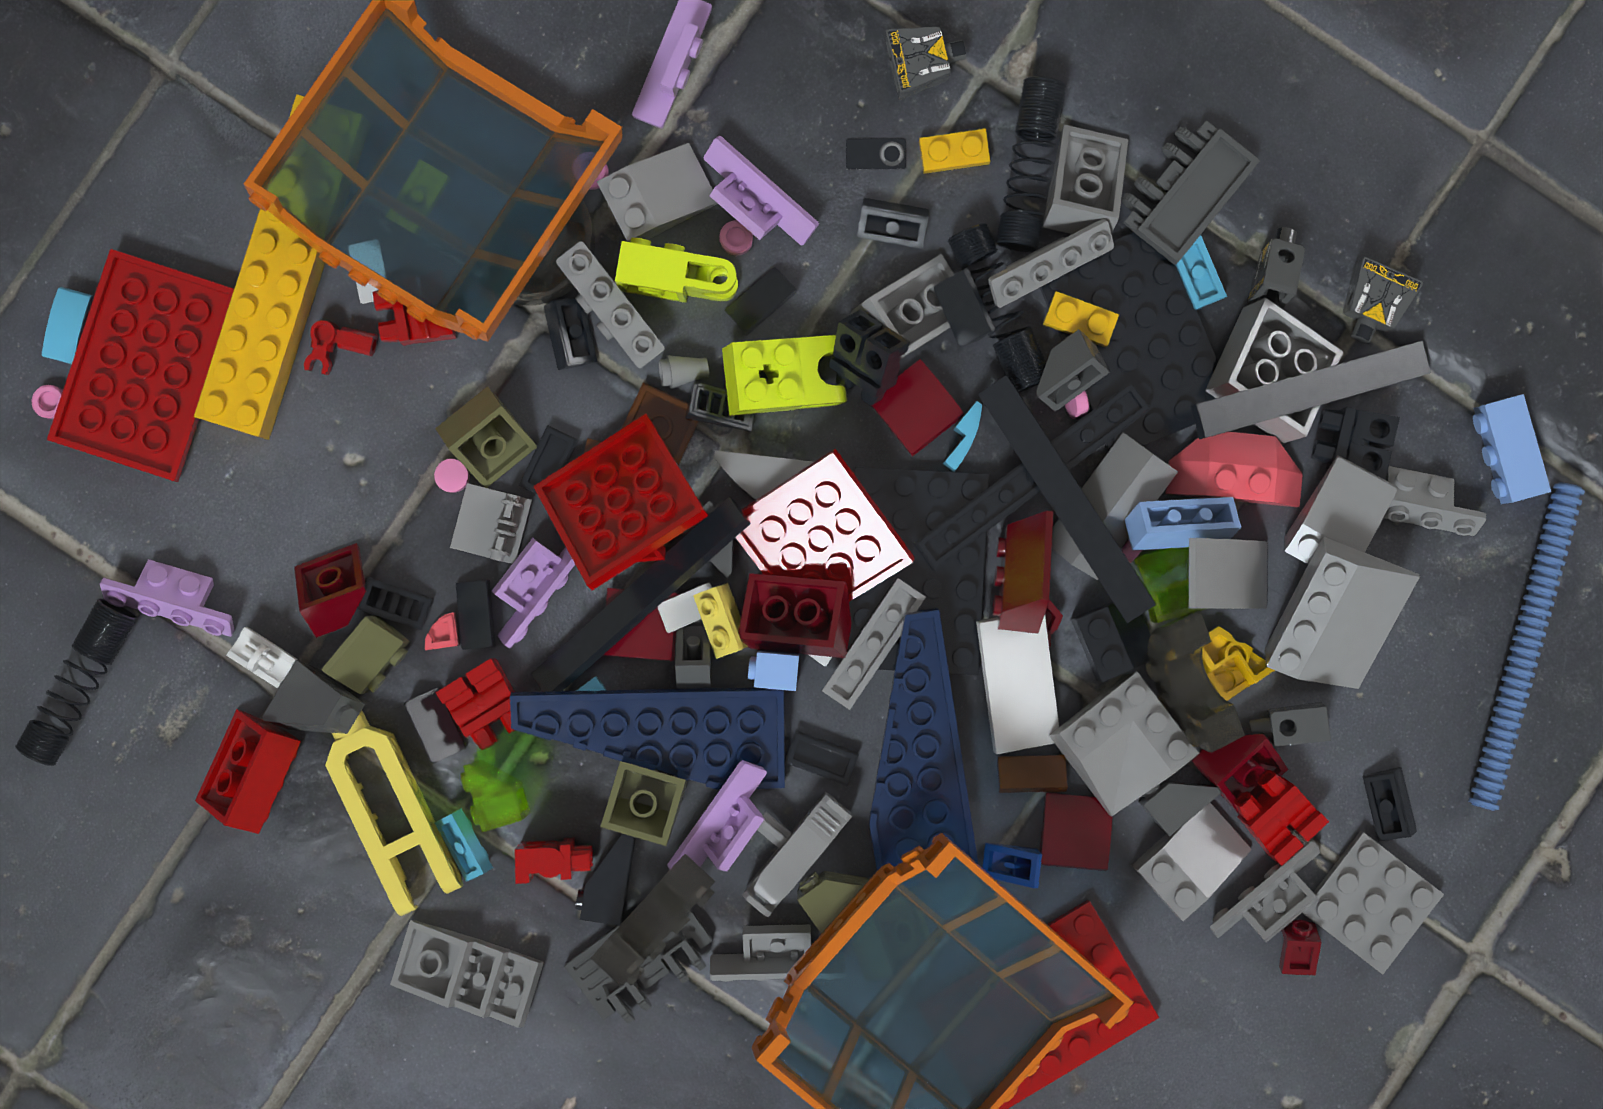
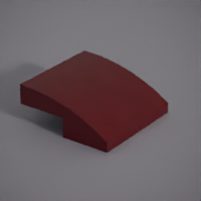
(918, 408)
(647, 638)
(1075, 832)

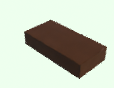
(1032, 774)

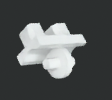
(261, 657)

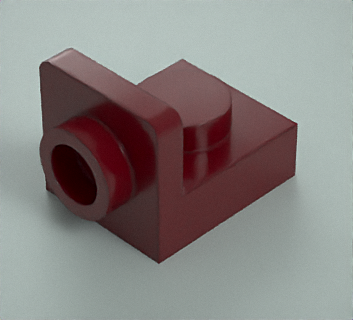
(1300, 948)

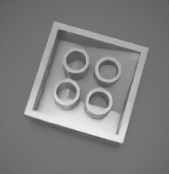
(1270, 348)
(1123, 743)

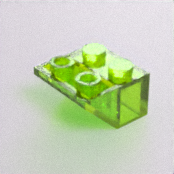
(1167, 580)
(496, 795)

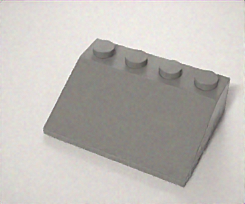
(1339, 616)

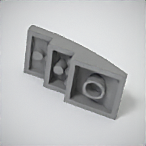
(1227, 573)
(466, 973)

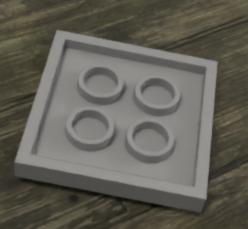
(1372, 902)

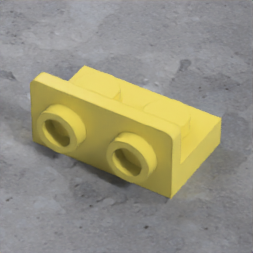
(720, 619)

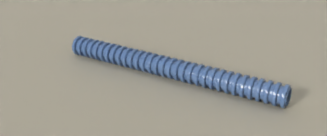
(1526, 645)

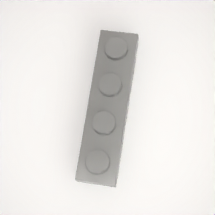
(872, 644)

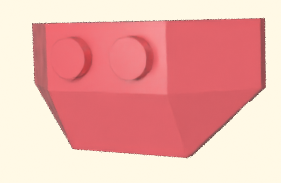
(1237, 466)

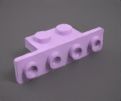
(672, 61)
(754, 197)
(530, 585)
(170, 594)
(726, 822)

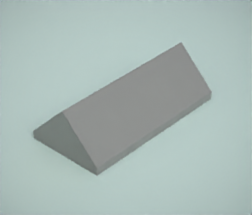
(1116, 486)

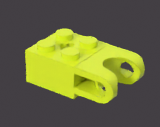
(672, 272)
(790, 371)

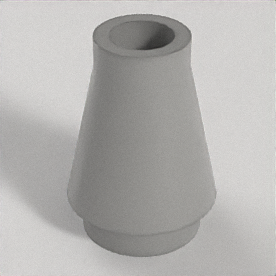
(681, 370)

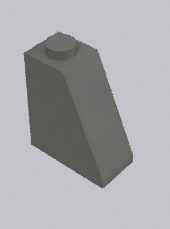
(312, 702)

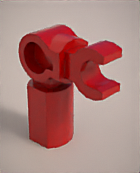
(327, 334)

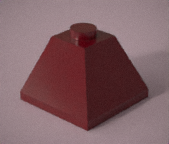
(330, 589)
(1239, 766)

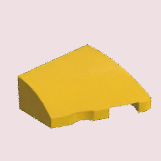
(1231, 664)

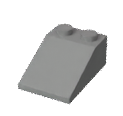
(1085, 180)
(657, 192)
(912, 305)
(1342, 508)
(1192, 861)

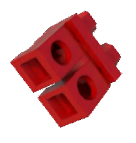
(406, 328)
(479, 709)
(1274, 811)
(551, 859)

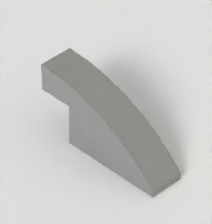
(758, 473)

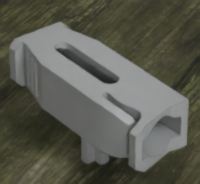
(795, 851)

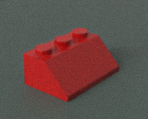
(247, 772)

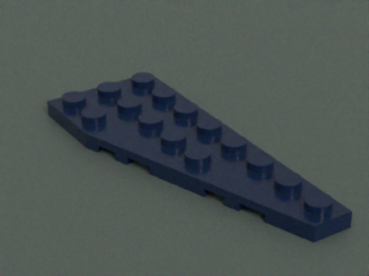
(675, 731)
(920, 762)

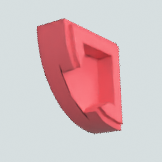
(443, 633)

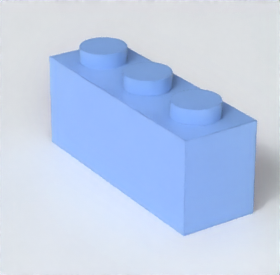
(1511, 450)
(1175, 521)
(774, 670)

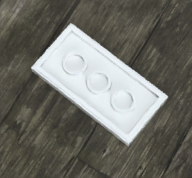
(1017, 686)

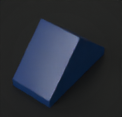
(1013, 864)

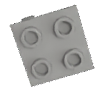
(491, 523)

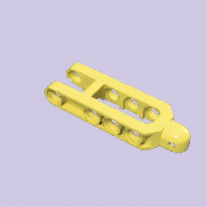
(413, 804)

